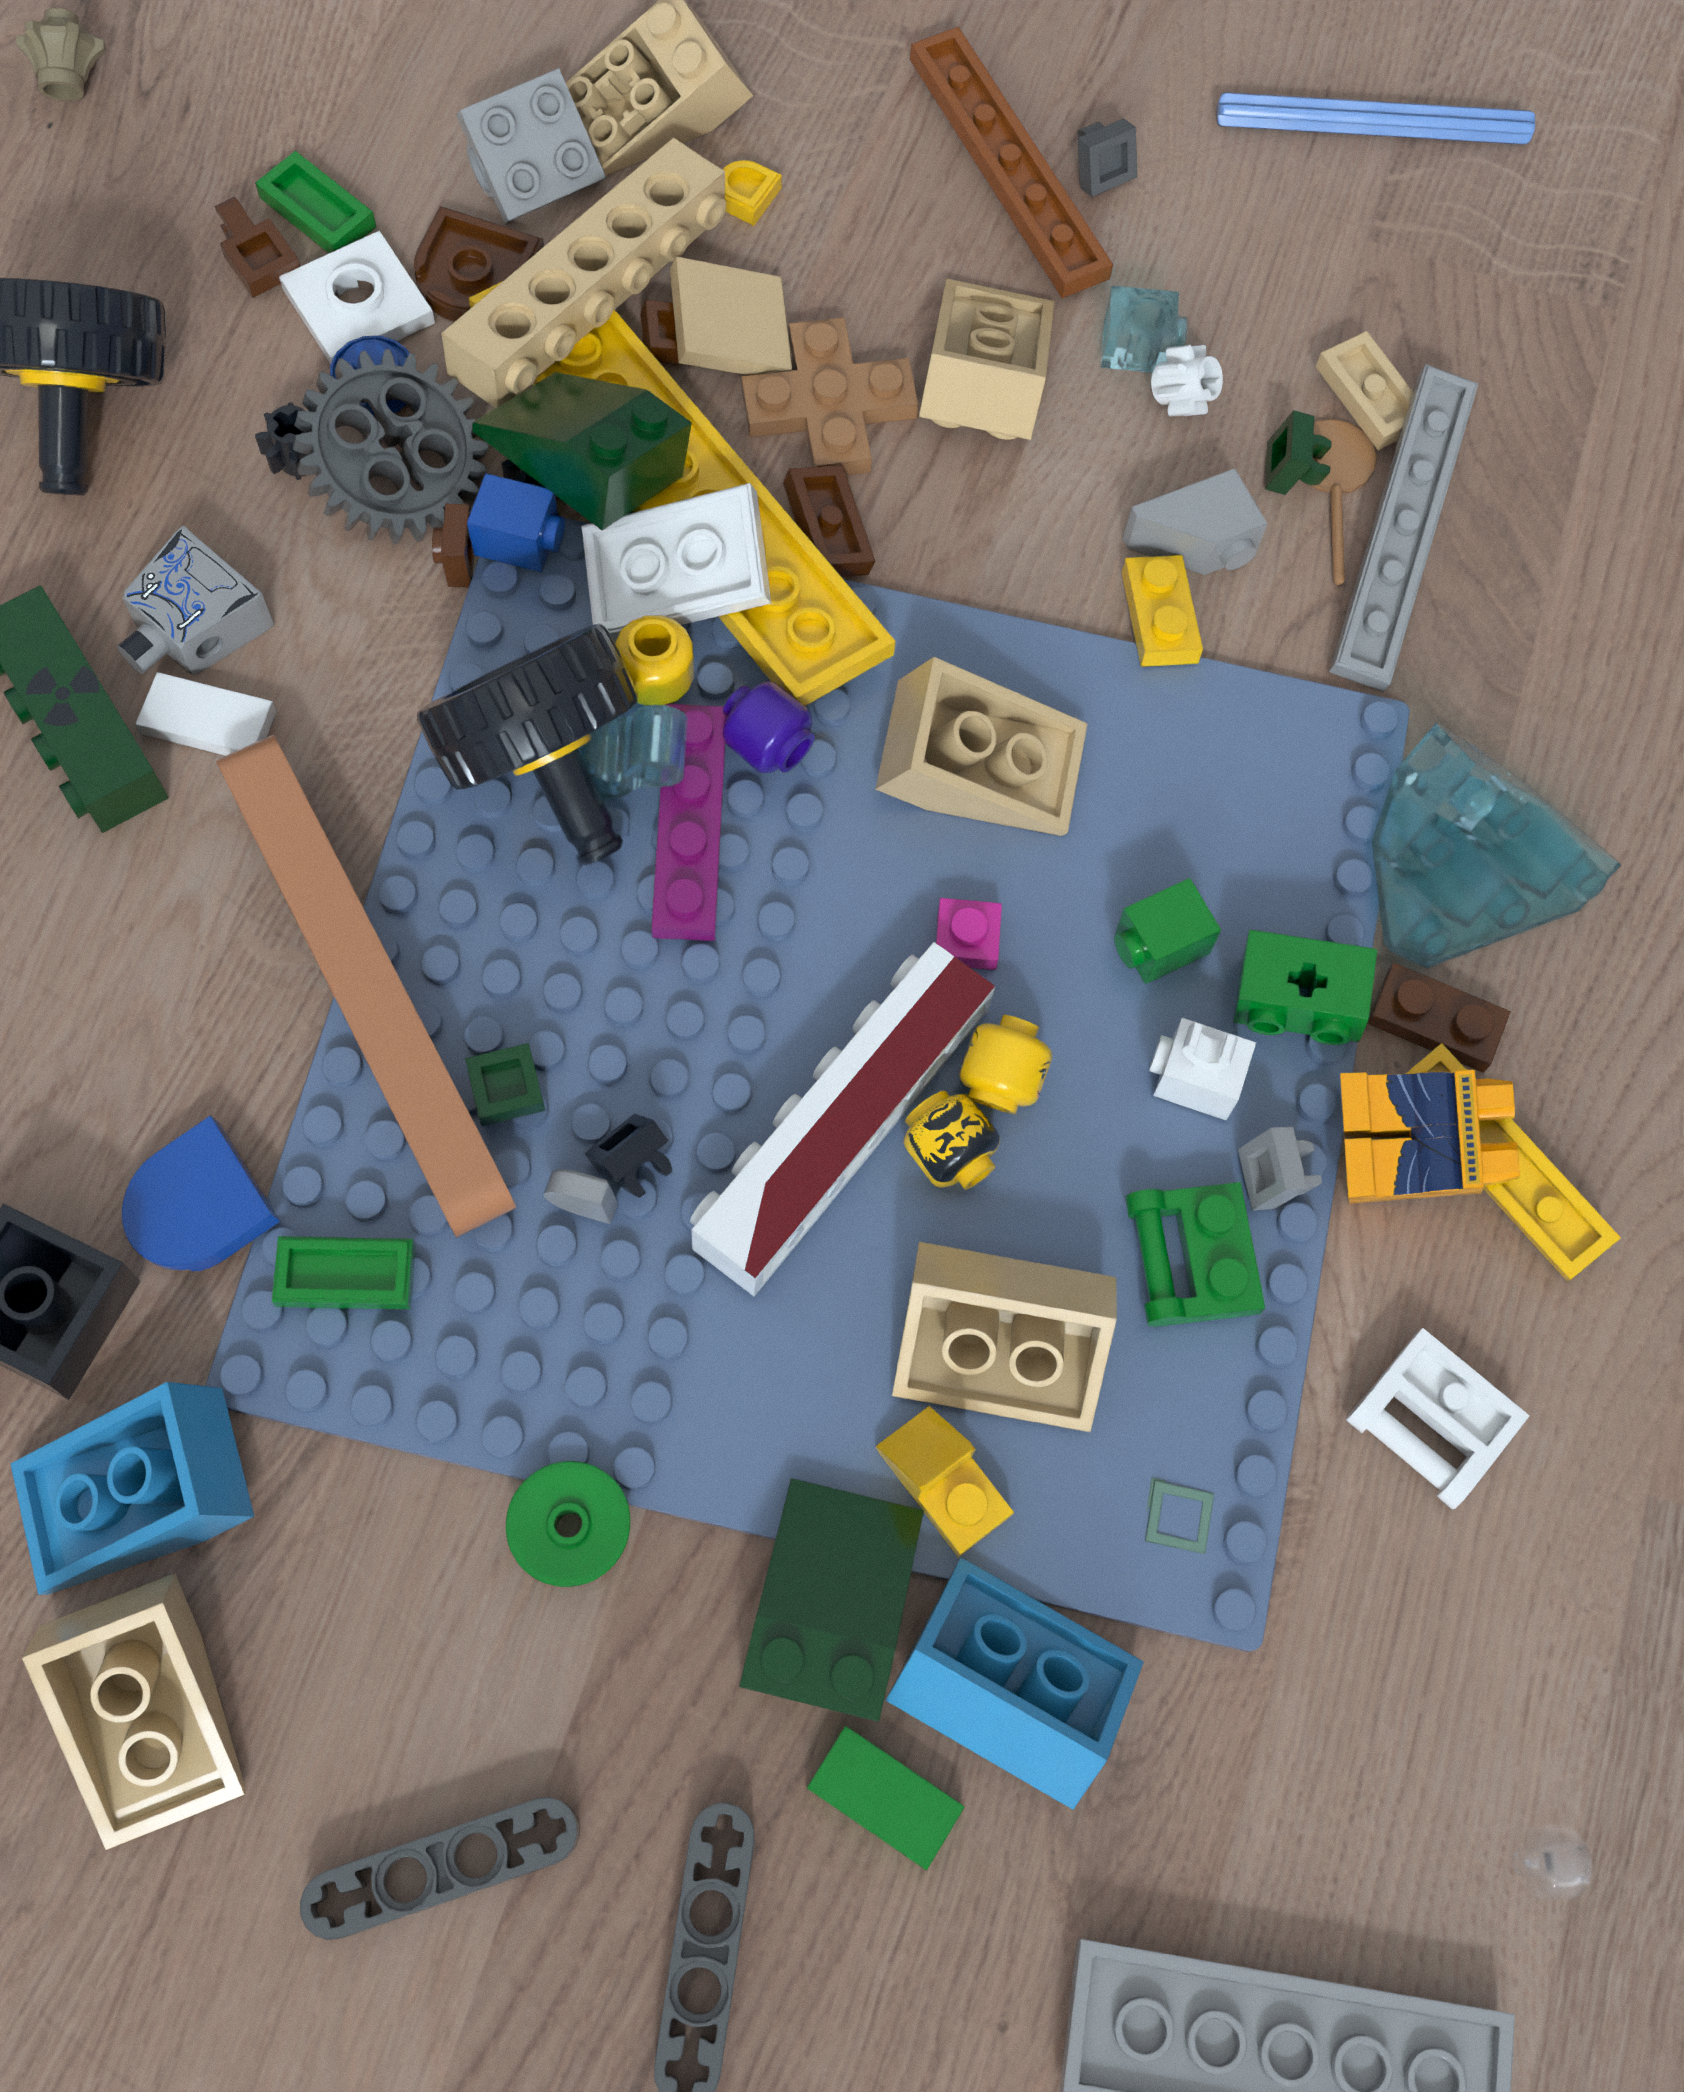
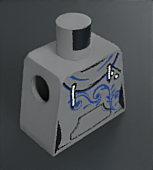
(190, 608)

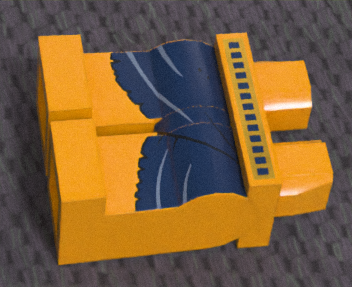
(1443, 1130)

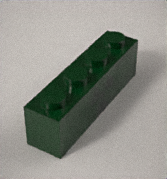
(74, 715)

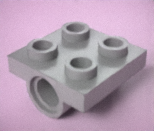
(529, 146)

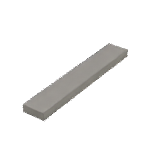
(1403, 528)

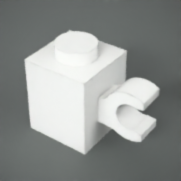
(1202, 1068)

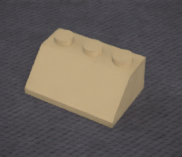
(1006, 1336)

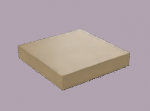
(729, 318)

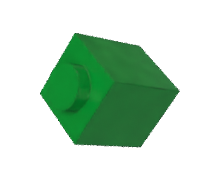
(1166, 931)

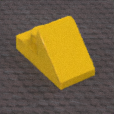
(945, 1480)

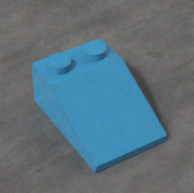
(131, 1486)

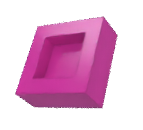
(970, 931)

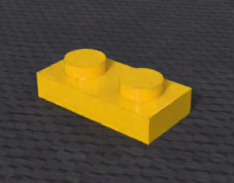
(1161, 611)

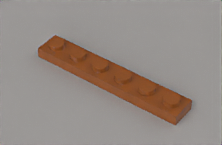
(1011, 162)

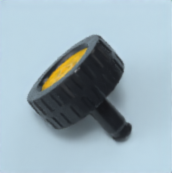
(70, 344)
(535, 720)

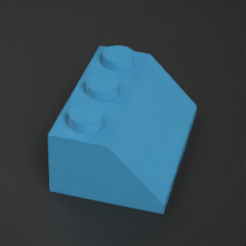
(1017, 1683)

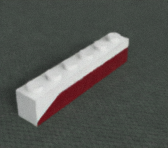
(841, 1118)

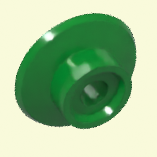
(558, 1492)

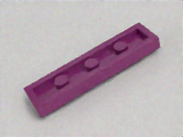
(691, 833)

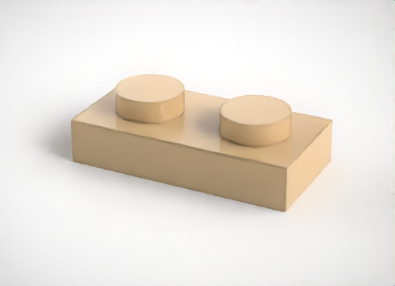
(1367, 387)

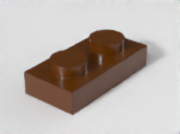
(830, 517)
(1437, 1013)

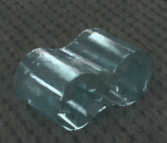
(638, 751)

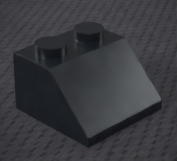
(55, 1301)

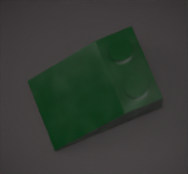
(591, 443)
(833, 1600)

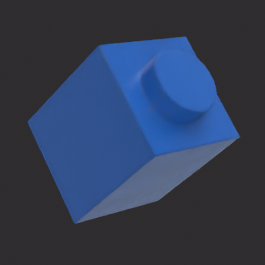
(515, 523)

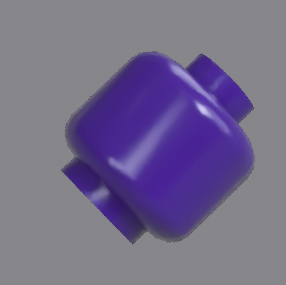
(767, 727)

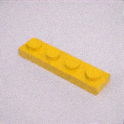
(1542, 1198)

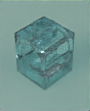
(1140, 328)

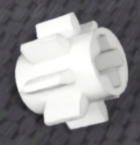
(1187, 380)

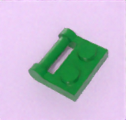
(1215, 1252)

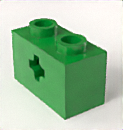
(1336, 979)

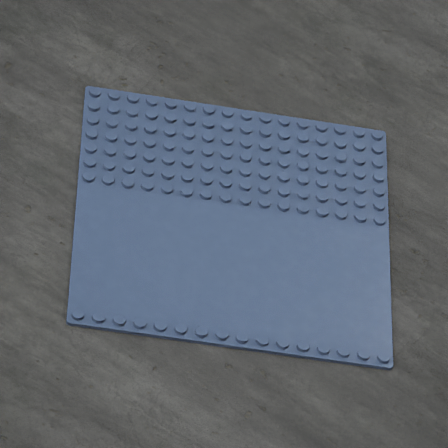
(645, 1357)

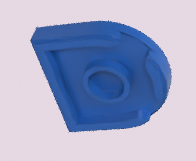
(194, 1202)

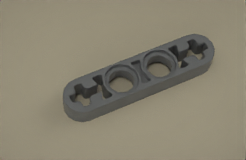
(443, 1873)
(699, 1950)

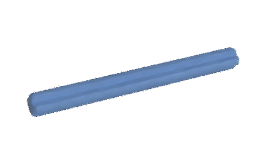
(1375, 118)

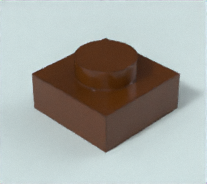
(660, 330)
(453, 546)

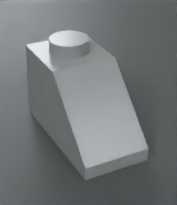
(1206, 523)

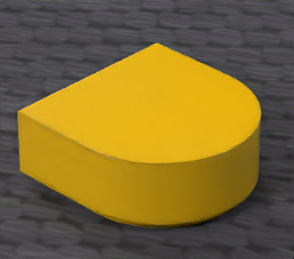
(750, 189)

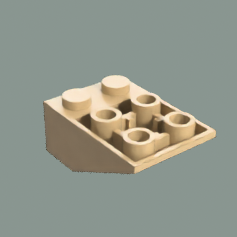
(655, 85)

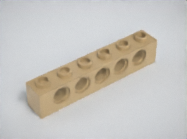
(584, 274)

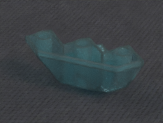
(1474, 854)

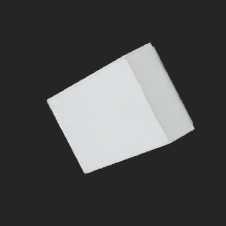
(203, 715)

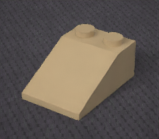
(988, 360)
(980, 751)
(136, 1710)

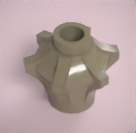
(60, 53)

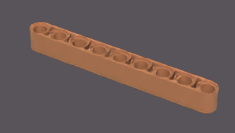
(366, 987)

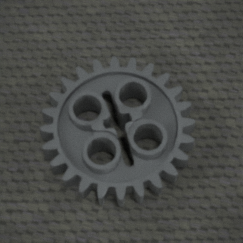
(346, 467)

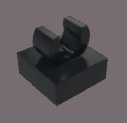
(626, 1149)

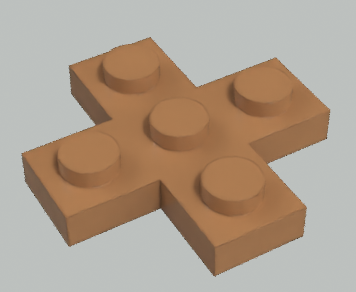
(829, 396)

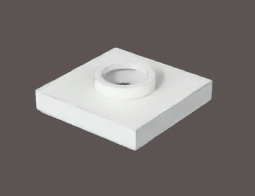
(391, 311)

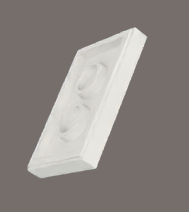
(679, 561)

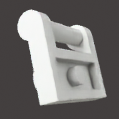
(1449, 1400)

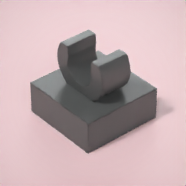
(1106, 156)

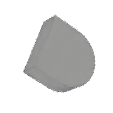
(581, 1194)

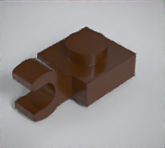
(254, 251)

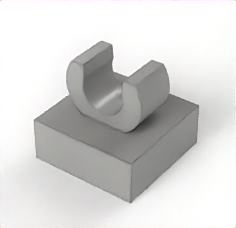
(1275, 1168)

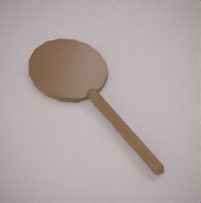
(1352, 465)

